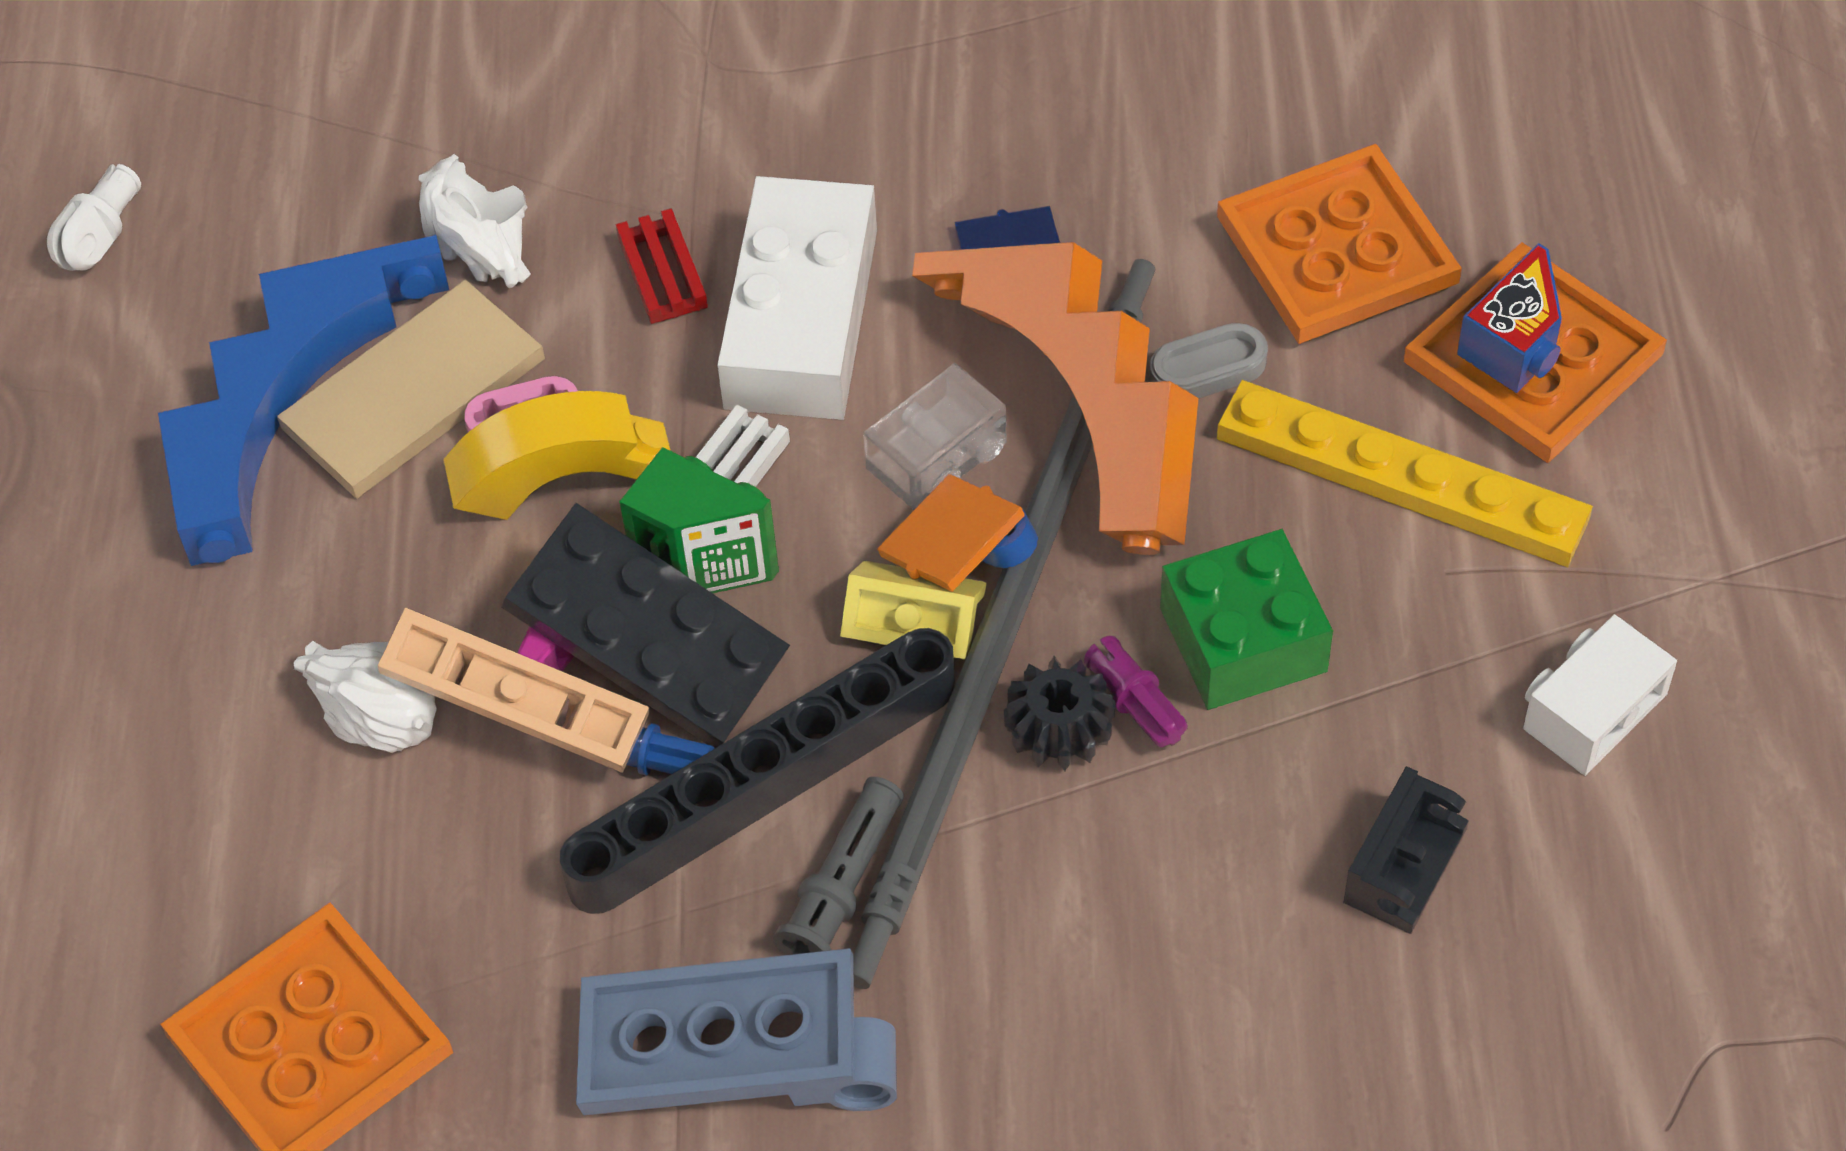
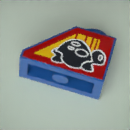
(1515, 324)

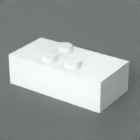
(798, 298)

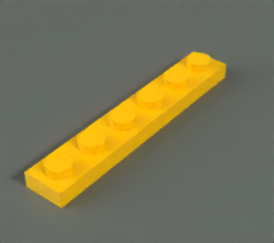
(1405, 473)

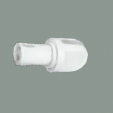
(92, 220)

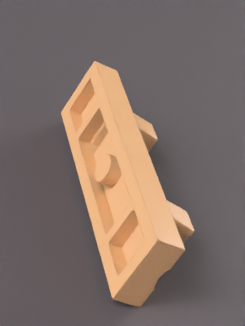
(513, 689)

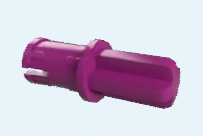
(1136, 692)

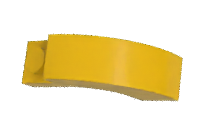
(545, 440)

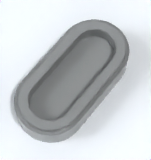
(1211, 359)

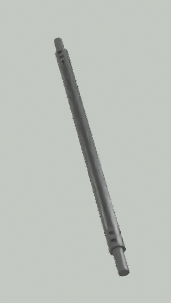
(980, 676)

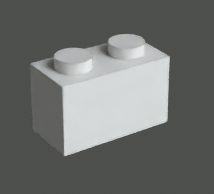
(1597, 693)

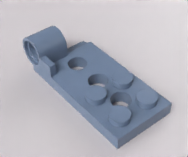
(824, 1061)

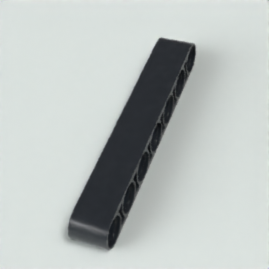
(749, 795)

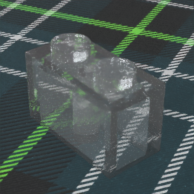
(935, 433)

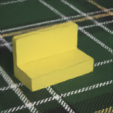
(887, 604)

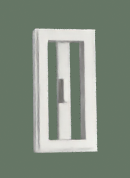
(753, 430)

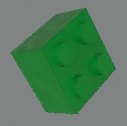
(1245, 619)

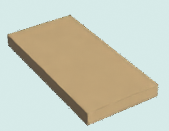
(410, 388)

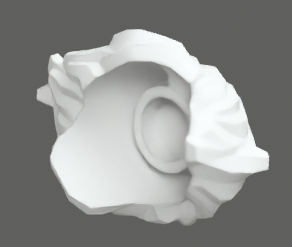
(473, 222)
(363, 703)

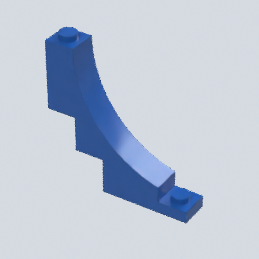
(314, 321)

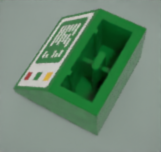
(702, 523)

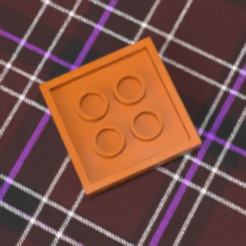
(1338, 243)
(1597, 362)
(307, 1037)

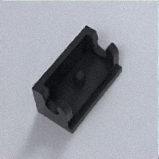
(1406, 851)

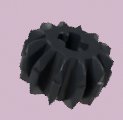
(1059, 713)

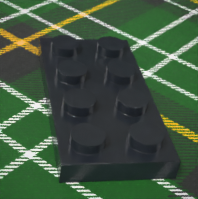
(645, 626)

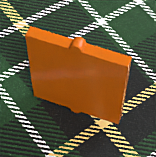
(950, 532)

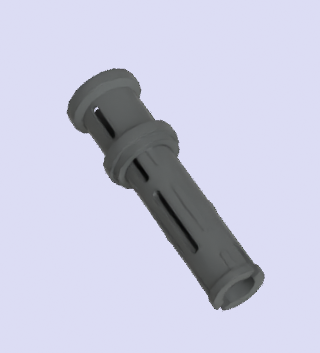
(831, 892)

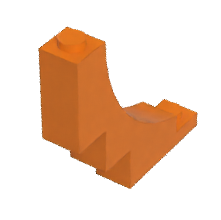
(1136, 427)

